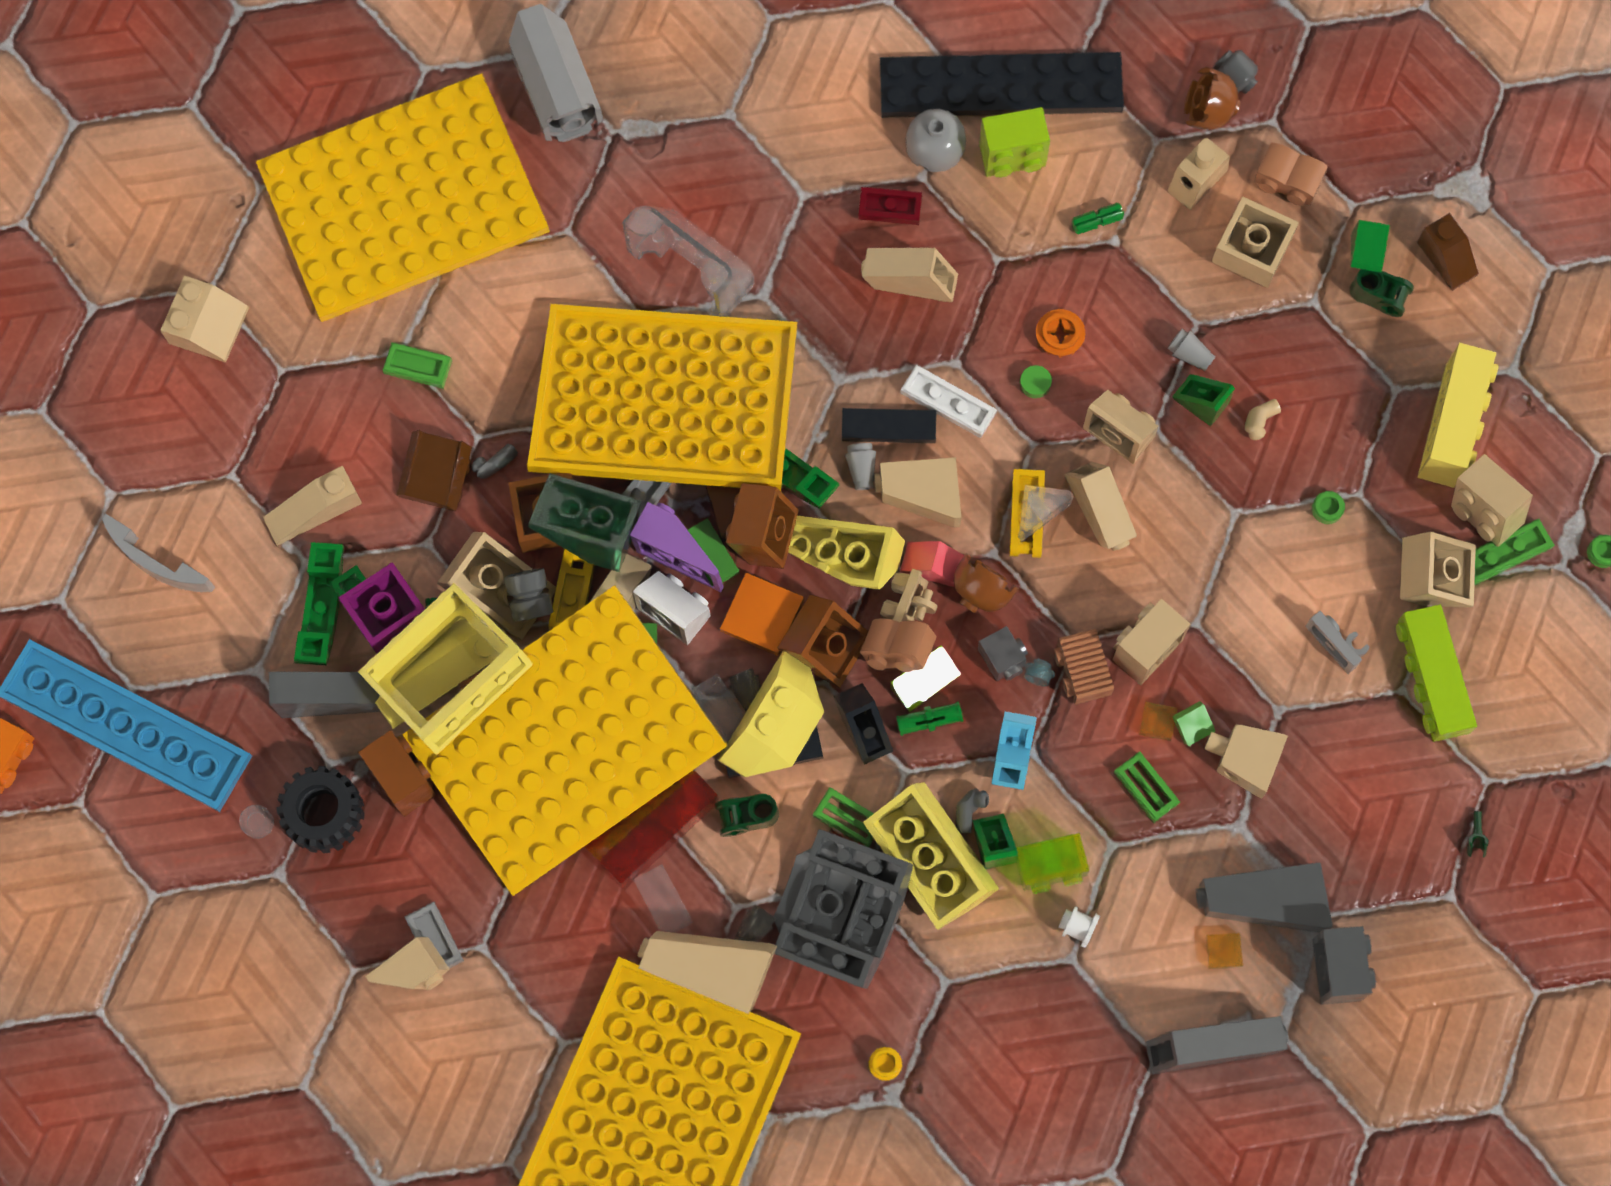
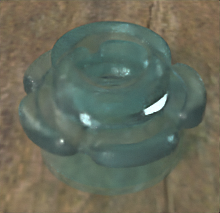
(1039, 672)

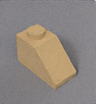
(412, 967)

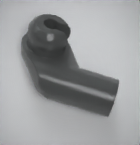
(497, 462)
(967, 806)

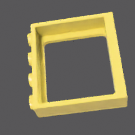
(474, 697)

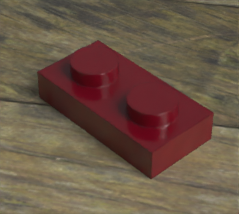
(890, 205)

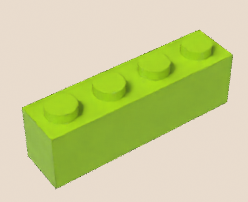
(1436, 673)

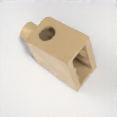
(1201, 167)
(1248, 756)

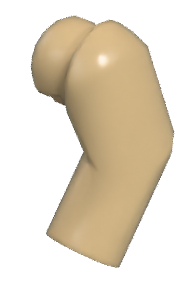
(1257, 418)

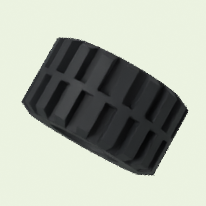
(302, 791)

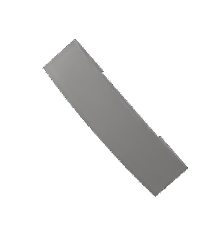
(184, 577)

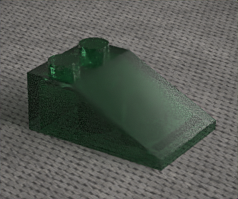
(586, 520)

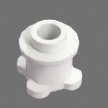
(1078, 925)

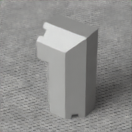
(553, 74)

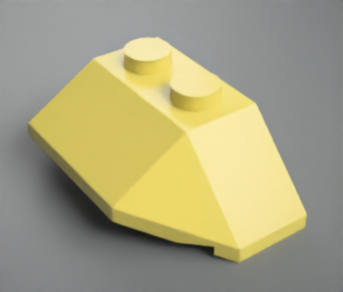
(776, 721)

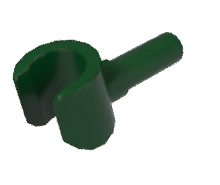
(1477, 840)

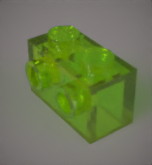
(1052, 863)

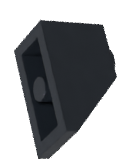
(863, 723)

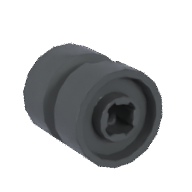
(528, 594)

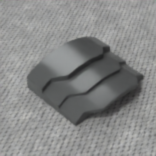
(841, 908)

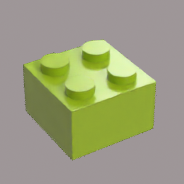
(1014, 142)

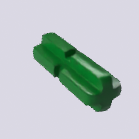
(1091, 220)

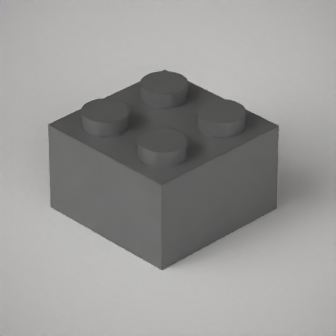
(1343, 965)

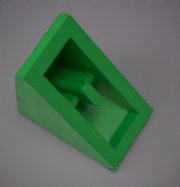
(1369, 245)
(1204, 397)
(995, 841)

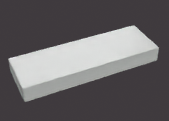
(948, 401)

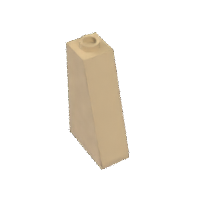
(710, 966)

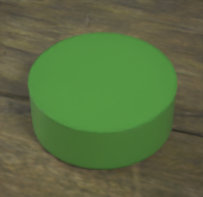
(1035, 381)
(1328, 507)
(1600, 551)

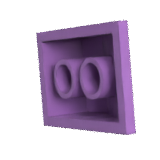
(668, 542)

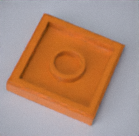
(761, 613)

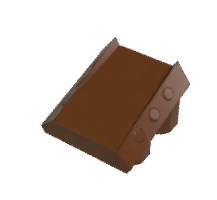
(435, 470)

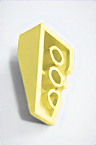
(848, 550)
(440, 668)

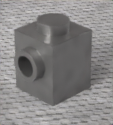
(1003, 654)

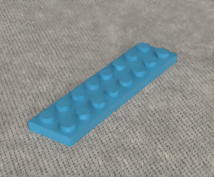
(124, 725)

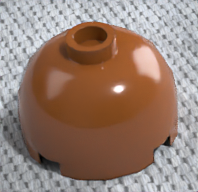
(1211, 100)
(981, 586)

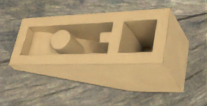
(312, 505)

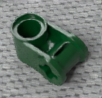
(1383, 293)
(744, 814)

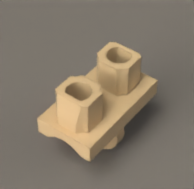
(914, 599)

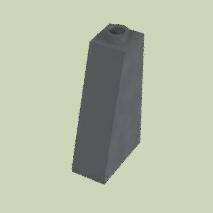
(320, 694)
(1272, 897)
(1216, 1044)

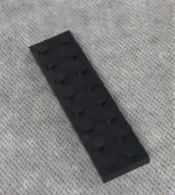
(1002, 84)

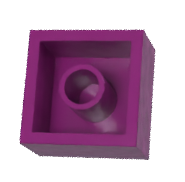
(382, 606)

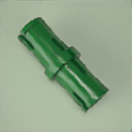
(929, 718)

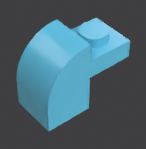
(1013, 750)

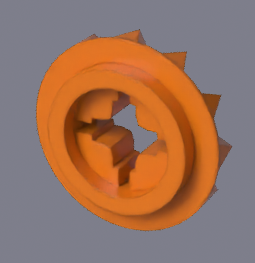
(1070, 323)

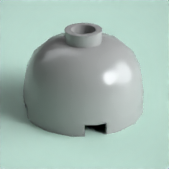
(936, 140)

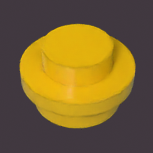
(885, 1063)

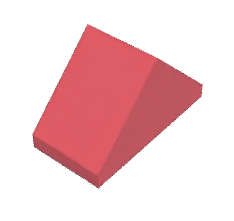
(933, 559)

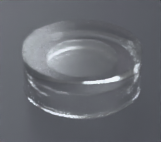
(256, 821)

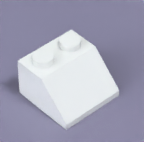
(672, 606)

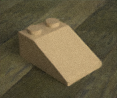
(480, 574)

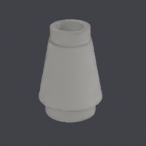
(1191, 350)
(862, 465)

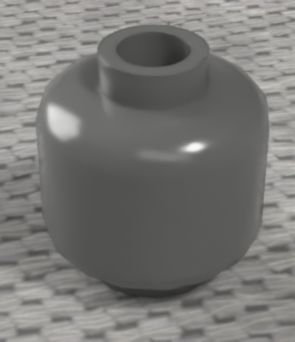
(1239, 69)

